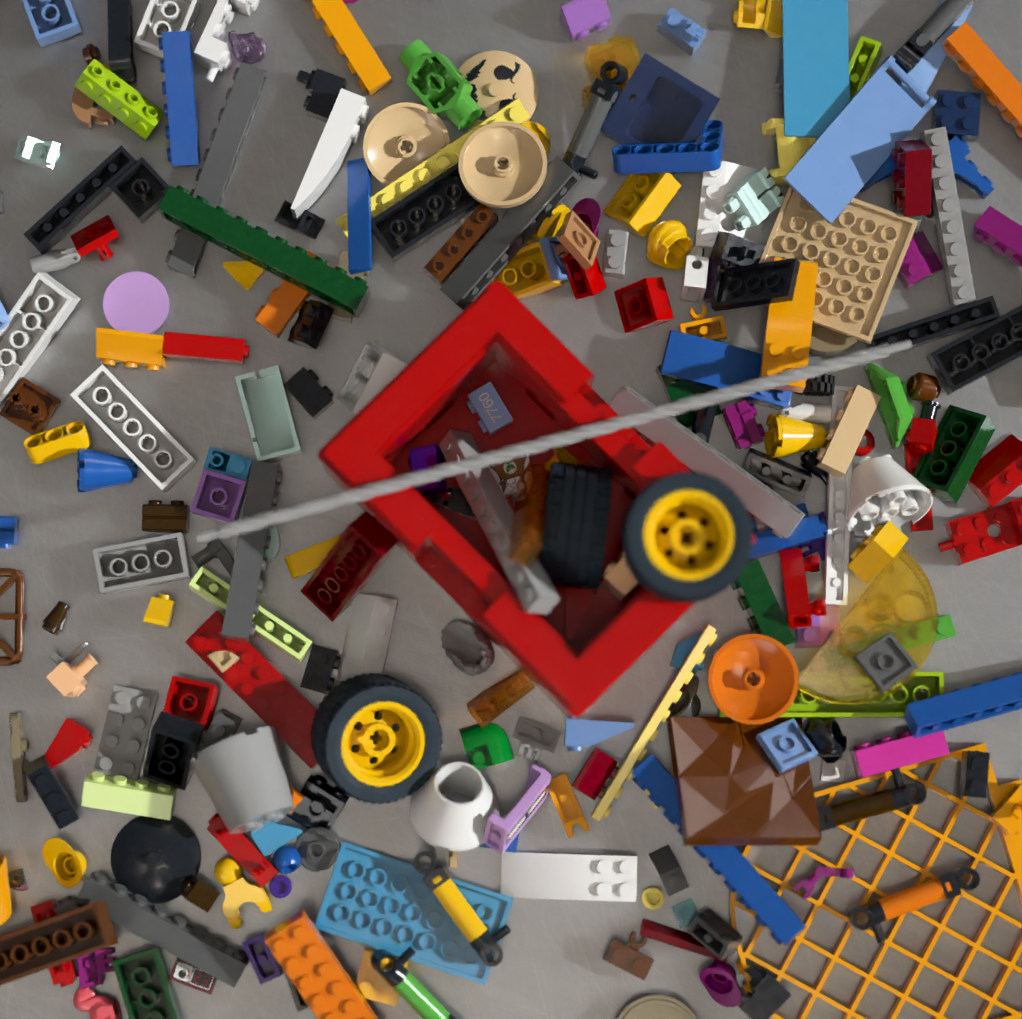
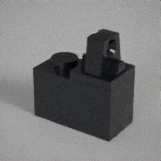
(324, 91)
(766, 996)

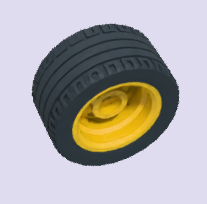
(700, 498)
(576, 524)
(393, 774)

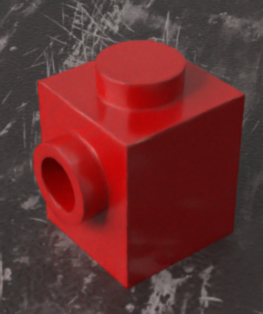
(922, 435)

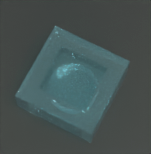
(685, 912)

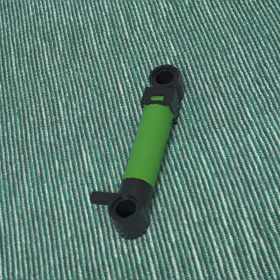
(407, 985)

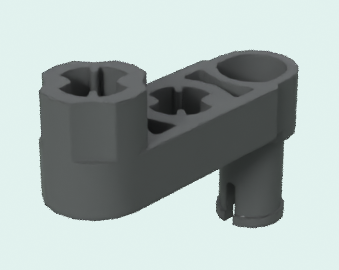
(214, 549)

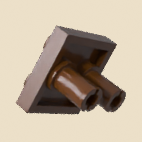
(30, 407)

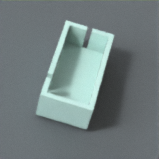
(268, 415)

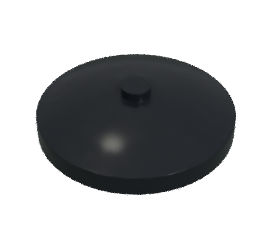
(155, 857)

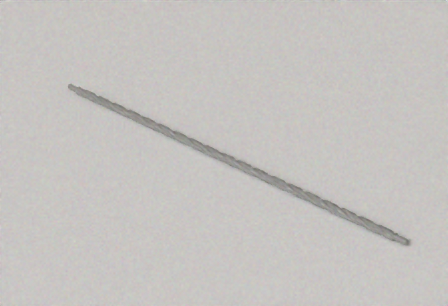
(555, 440)

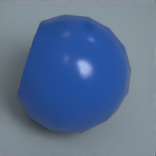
(286, 859)

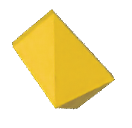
(244, 272)

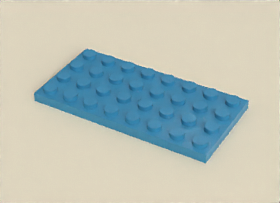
(392, 908)

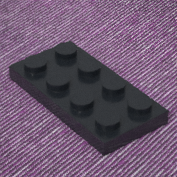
(755, 284)

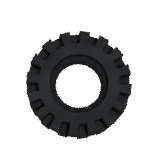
(819, 386)

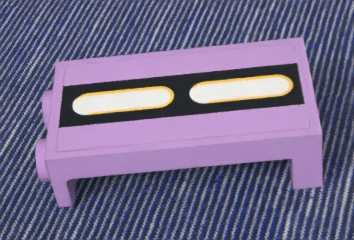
(502, 832)

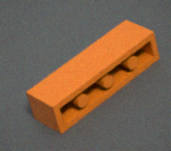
(282, 306)

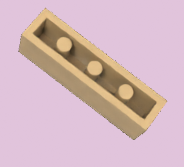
(848, 431)

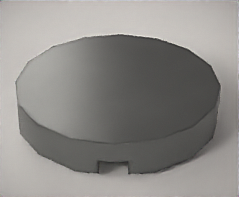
(317, 848)

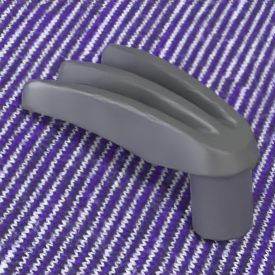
(57, 658)

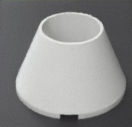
(449, 823)

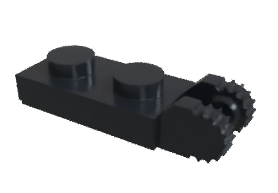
(457, 502)

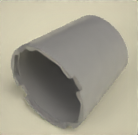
(246, 779)

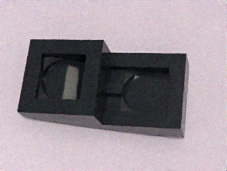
(307, 224)

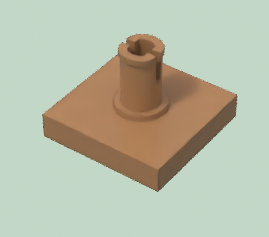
(577, 241)

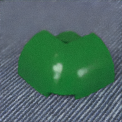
(486, 745)

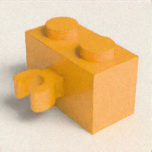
(708, 328)
(1009, 812)

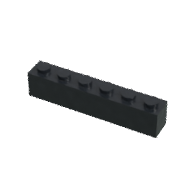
(79, 201)
(940, 324)

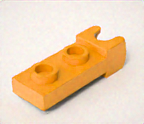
(566, 804)

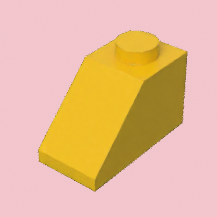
(160, 611)

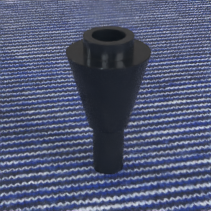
(810, 462)

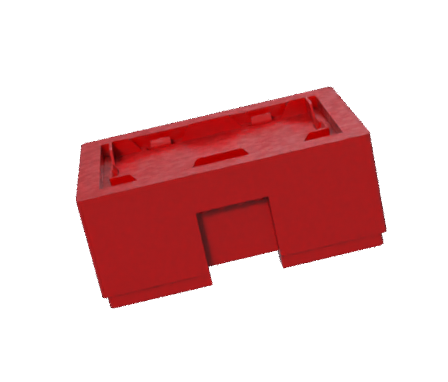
(510, 347)

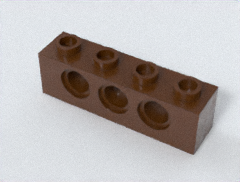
(461, 244)

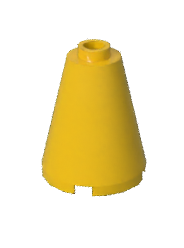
(792, 436)

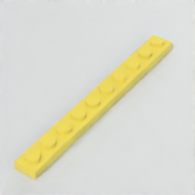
(433, 165)
(649, 731)

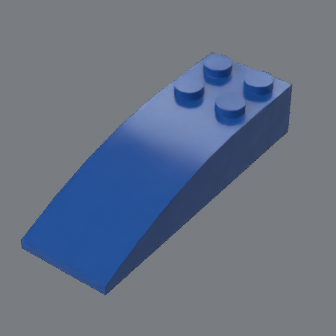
(717, 366)

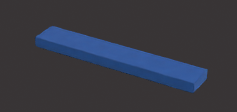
(359, 216)

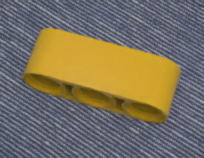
(57, 442)
(309, 558)

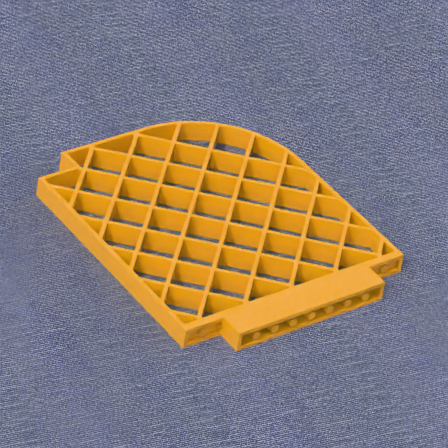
(1013, 850)

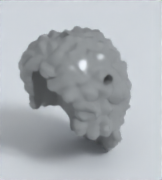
(467, 647)

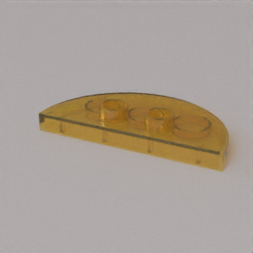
(895, 602)

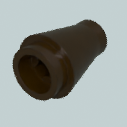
(56, 618)

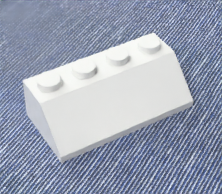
(367, 636)

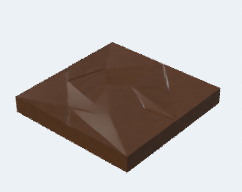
(734, 791)

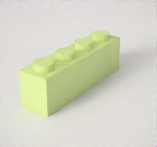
(129, 795)

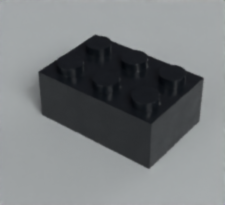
(171, 748)

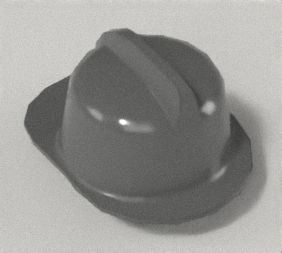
(688, 703)

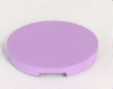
(136, 303)

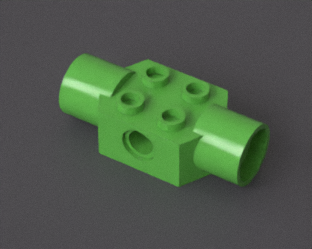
(440, 85)

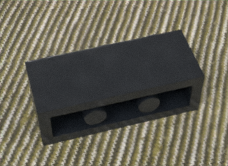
(777, 472)
(52, 792)

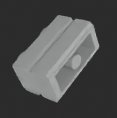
(615, 254)

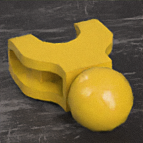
(238, 890)

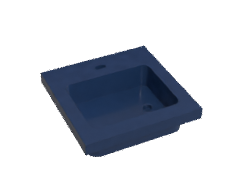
(664, 109)

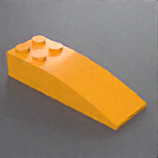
(790, 329)

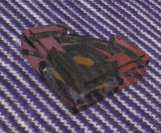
(17, 880)

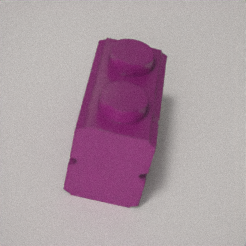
(742, 425)

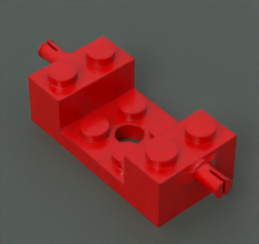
(970, 537)

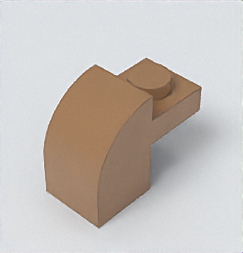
(87, 111)

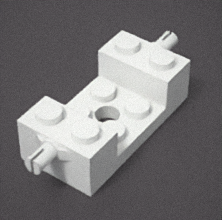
(211, 50)

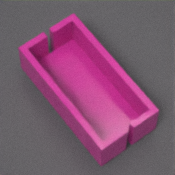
(896, 753)

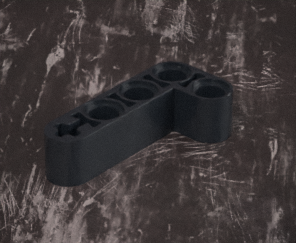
(121, 40)

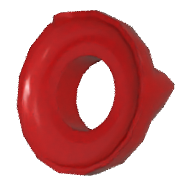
(869, 447)

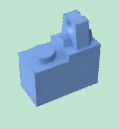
(681, 31)

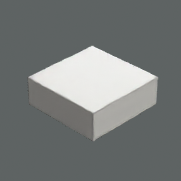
(833, 771)

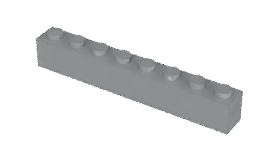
(949, 219)

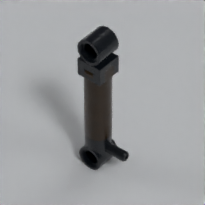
(870, 804)

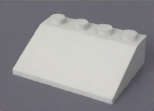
(711, 215)
(369, 376)

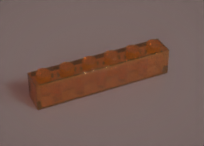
(529, 514)

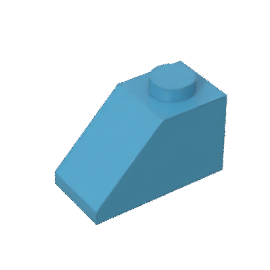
(274, 836)

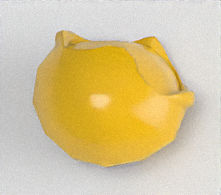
(668, 244)

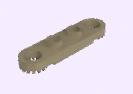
(18, 747)

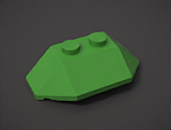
(893, 406)

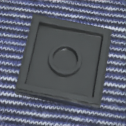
(885, 662)

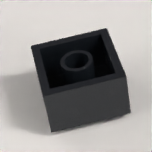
(140, 189)

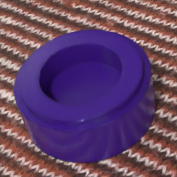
(280, 886)

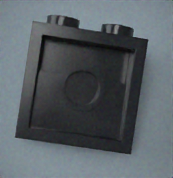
(310, 324)
(320, 804)

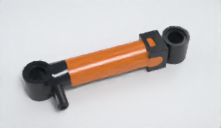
(911, 899)

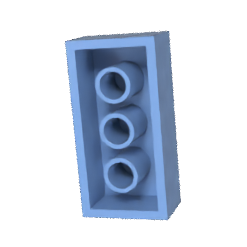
(52, 20)

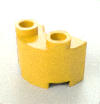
(749, 14)

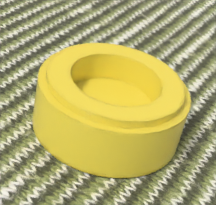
(652, 898)

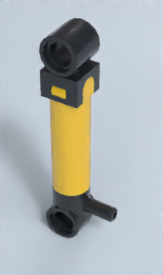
(460, 910)

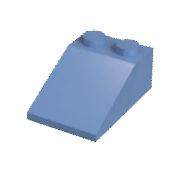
(585, 733)

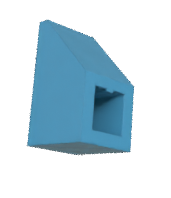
(228, 464)
(682, 651)

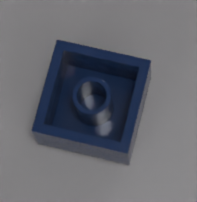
(957, 112)

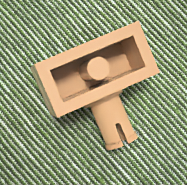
(71, 679)

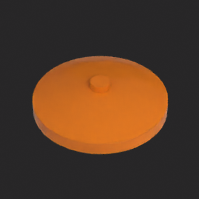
(753, 679)

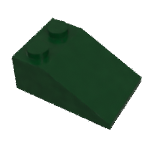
(678, 389)

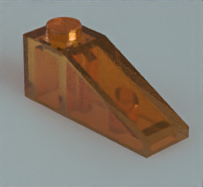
(499, 697)

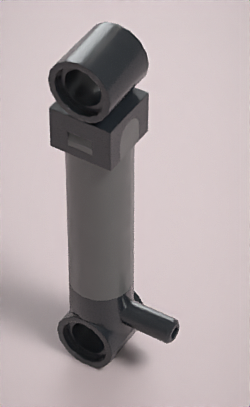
(929, 33)
(603, 96)

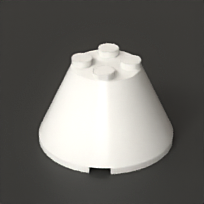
(884, 493)

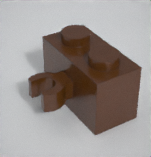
(628, 957)

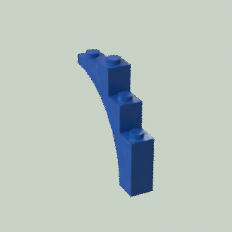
(964, 170)

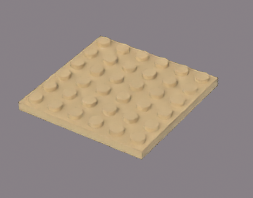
(854, 256)

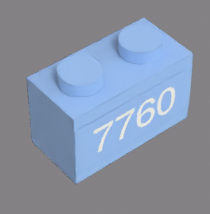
(489, 409)

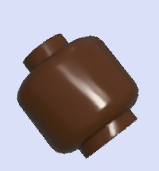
(923, 387)

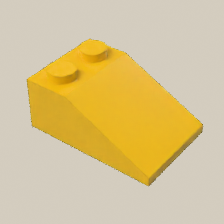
(527, 273)

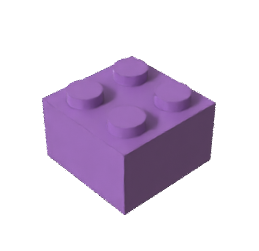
(219, 497)

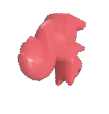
(98, 1005)

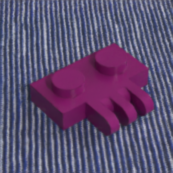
(92, 966)

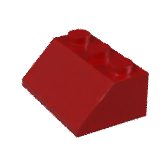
(998, 472)

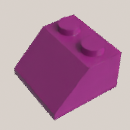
(919, 261)

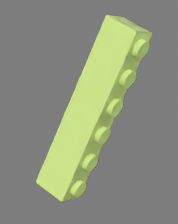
(267, 625)

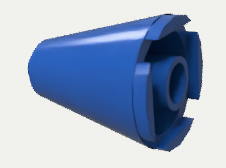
(102, 470)

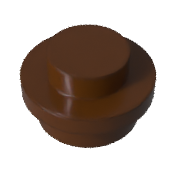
(90, 53)

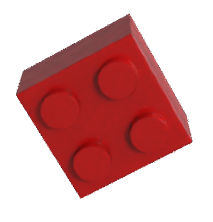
(192, 700)

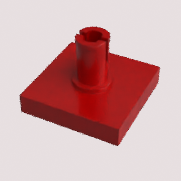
(96, 238)

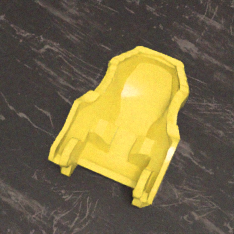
(788, 149)

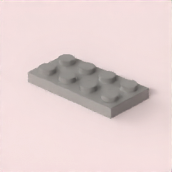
(125, 732)

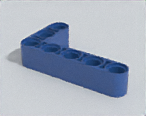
(673, 156)

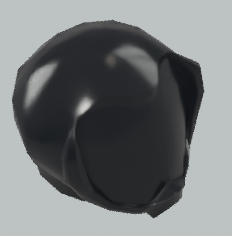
(826, 738)

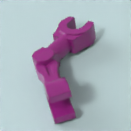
(820, 872)

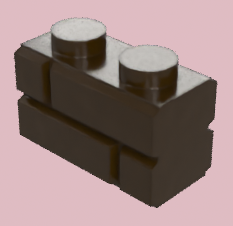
(165, 517)

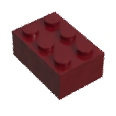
(912, 177)

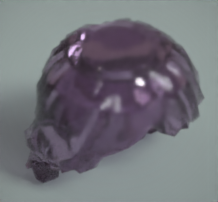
(247, 47)

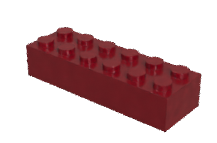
(349, 565)

